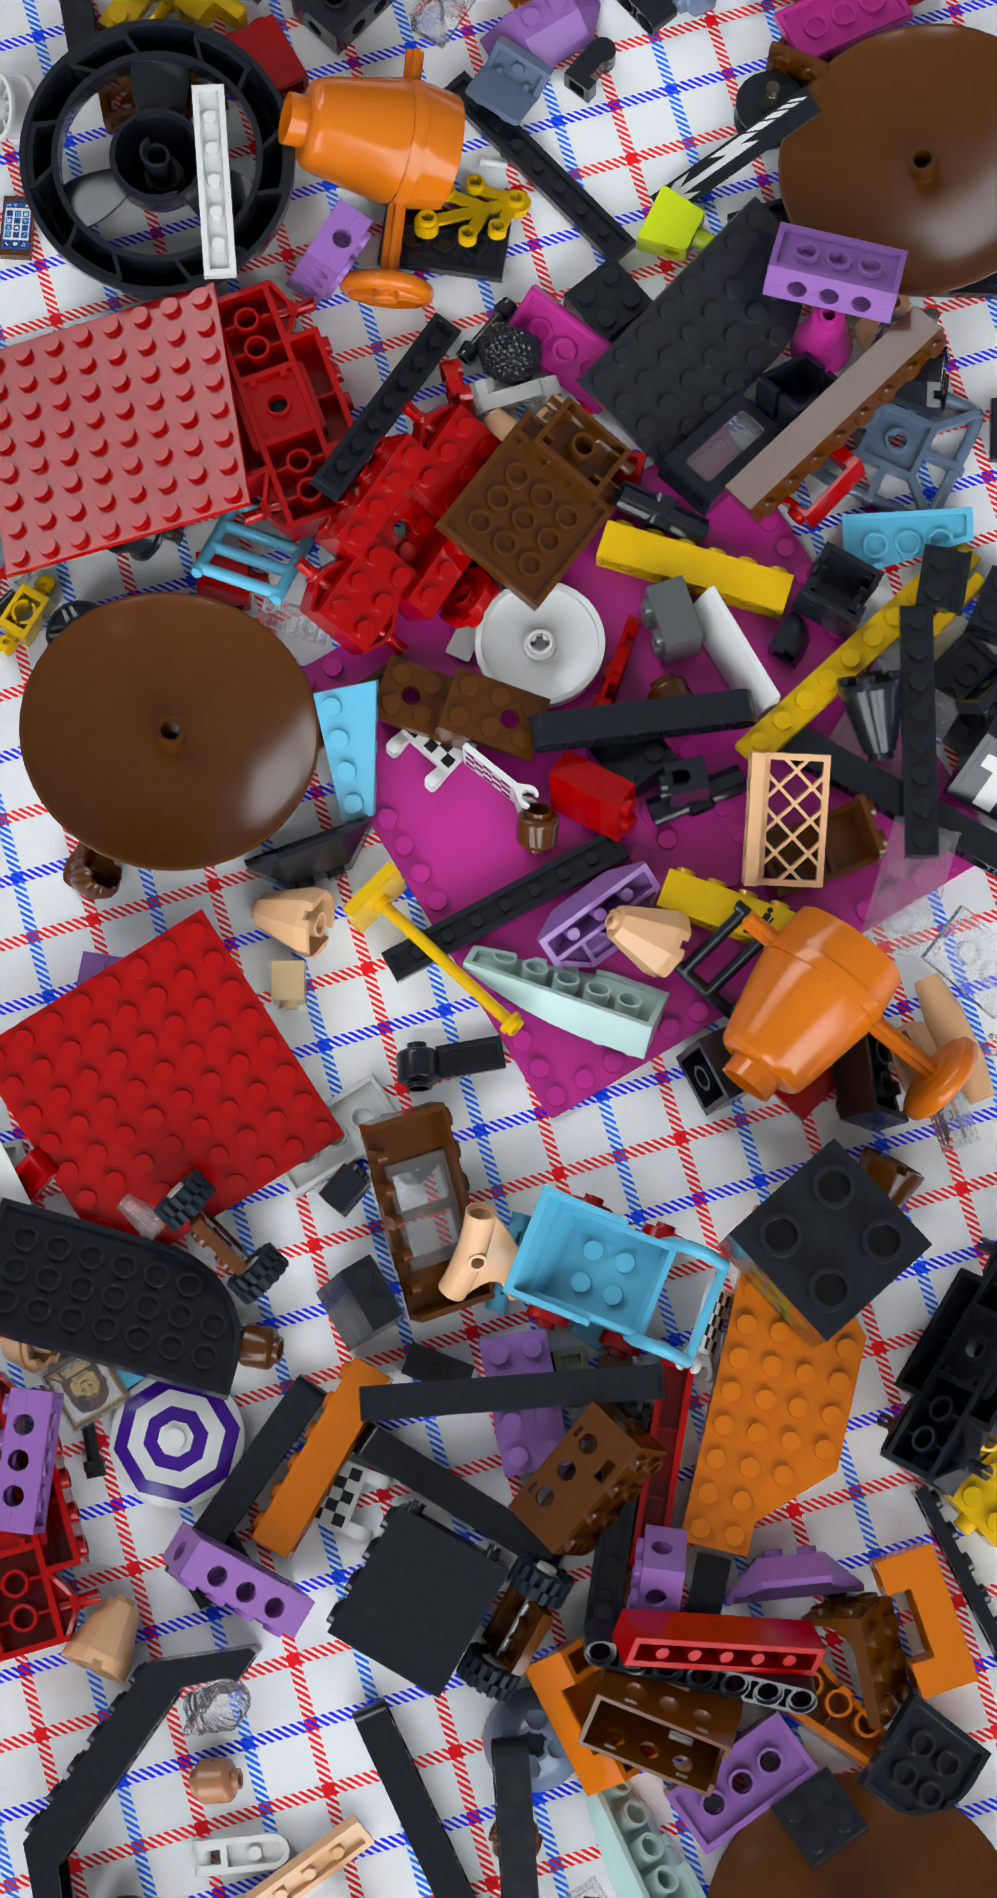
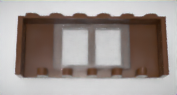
(421, 1202)

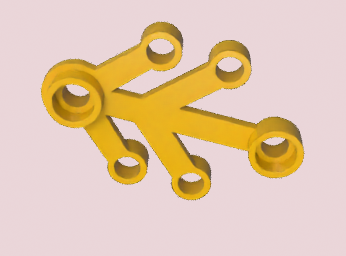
(511, 205)

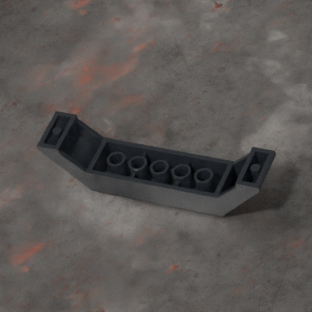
(112, 1753)

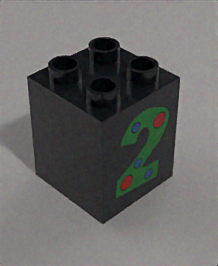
(824, 1245)

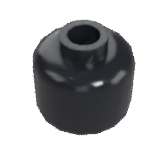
(418, 1067)

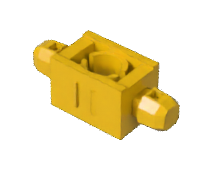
(20, 602)

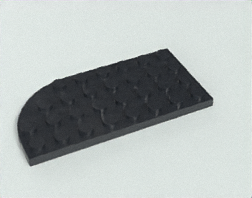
(696, 339)
(115, 1300)

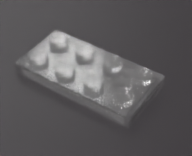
(908, 895)

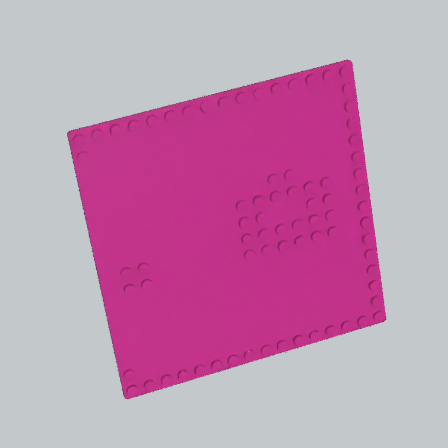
(463, 835)

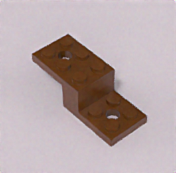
(458, 707)

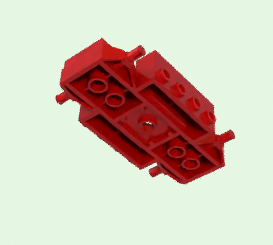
(290, 445)
(375, 570)
(34, 1599)

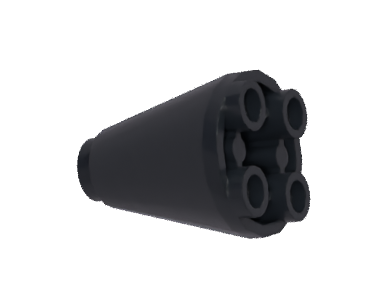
(874, 710)

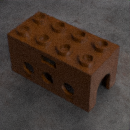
(579, 1503)
(647, 1713)

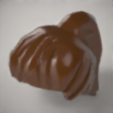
(92, 873)

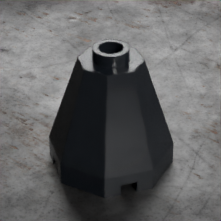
(928, 389)

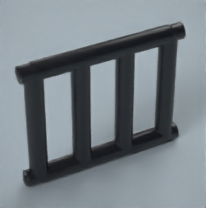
(711, 989)

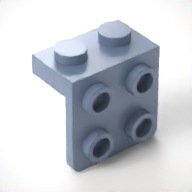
(509, 81)

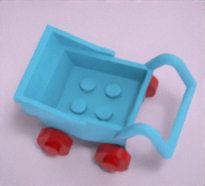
(596, 1270)

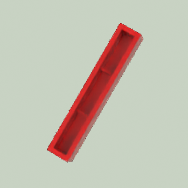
(668, 1429)

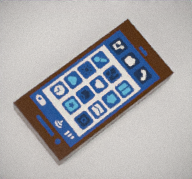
(16, 229)

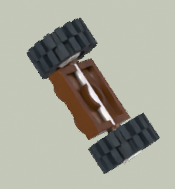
(251, 1273)
(516, 1626)

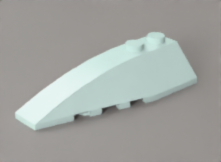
(592, 1006)
(635, 1850)

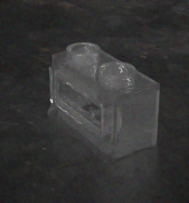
(290, 622)

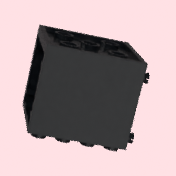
(418, 1597)

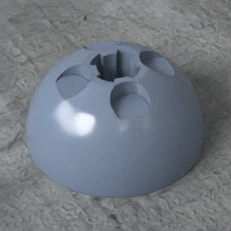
(523, 1716)

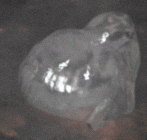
(215, 1707)

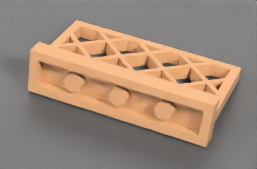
(756, 819)

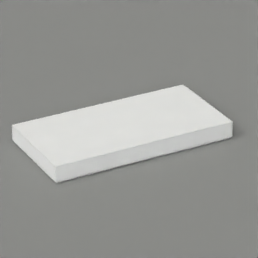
(350, 1108)

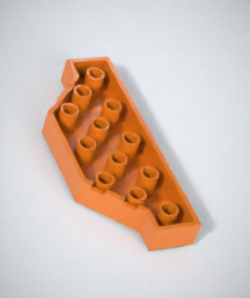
(769, 1421)

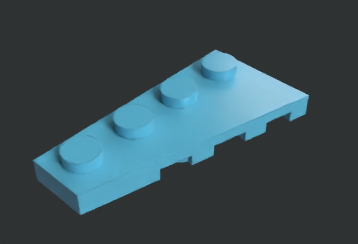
(902, 535)
(349, 734)

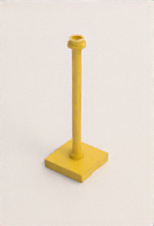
(377, 899)

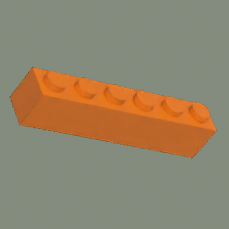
(318, 1463)

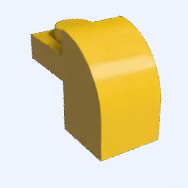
(206, 11)

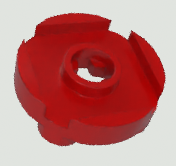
(457, 392)
(469, 599)

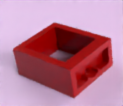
(852, 473)

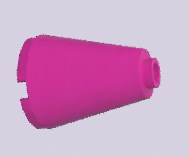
(825, 337)

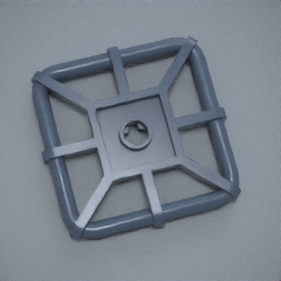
(906, 461)

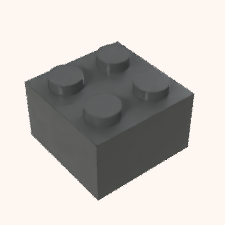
(672, 621)

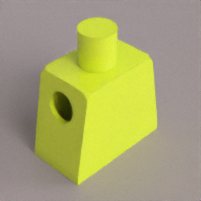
(673, 227)

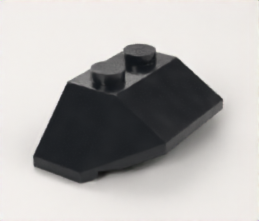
(314, 857)

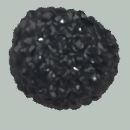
(509, 353)

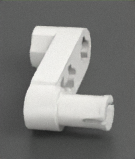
(488, 398)

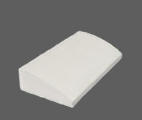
(733, 652)

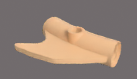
(482, 1253)

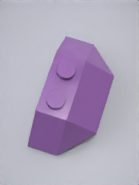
(548, 28)
(576, 928)
(791, 1576)

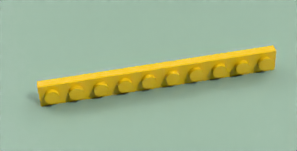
(821, 685)

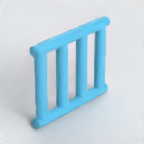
(215, 546)

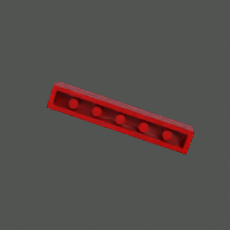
(718, 1642)

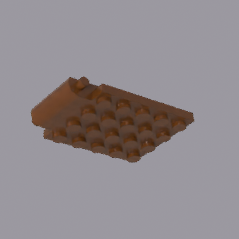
(538, 499)

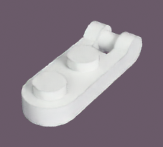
(241, 1853)

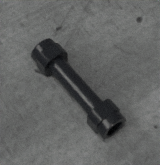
(503, 312)
(94, 1466)

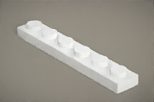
(214, 181)

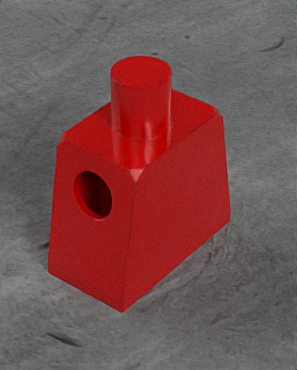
(225, 592)

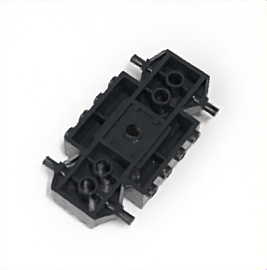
(950, 1386)

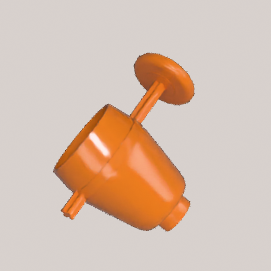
(386, 143)
(813, 1000)

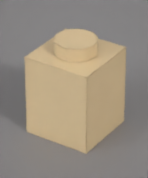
(289, 984)

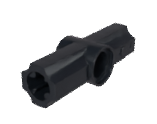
(660, 512)
(723, 786)

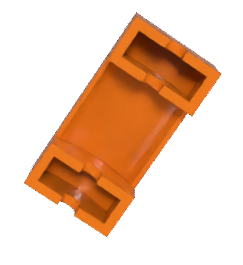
(946, 1656)
(564, 1689)

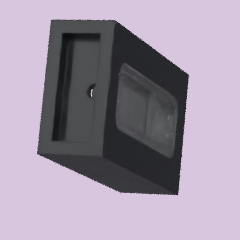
(717, 453)

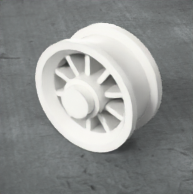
(14, 101)

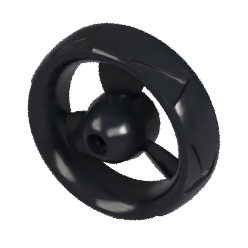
(151, 151)

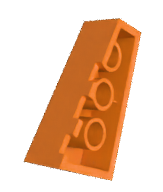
(839, 1719)

